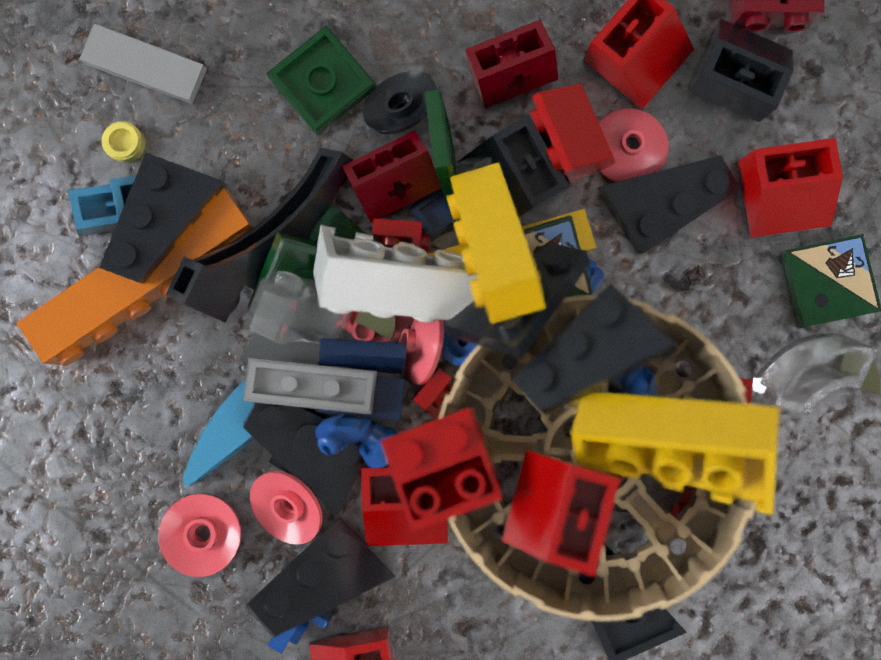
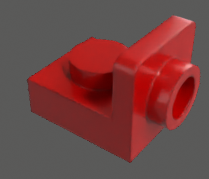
(393, 231)
(432, 394)

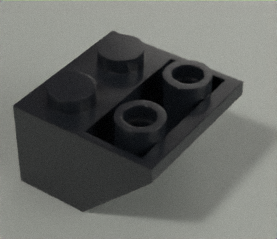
(743, 71)
(523, 164)

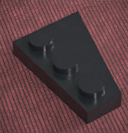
(667, 200)
(155, 215)
(558, 272)
(595, 347)
(291, 439)
(319, 579)
(635, 635)

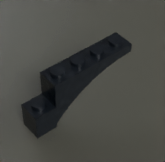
(216, 279)

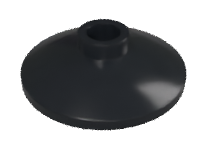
(398, 102)

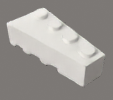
(389, 280)

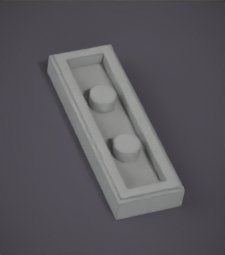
(143, 64)
(310, 386)

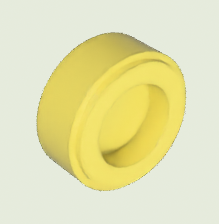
(123, 142)

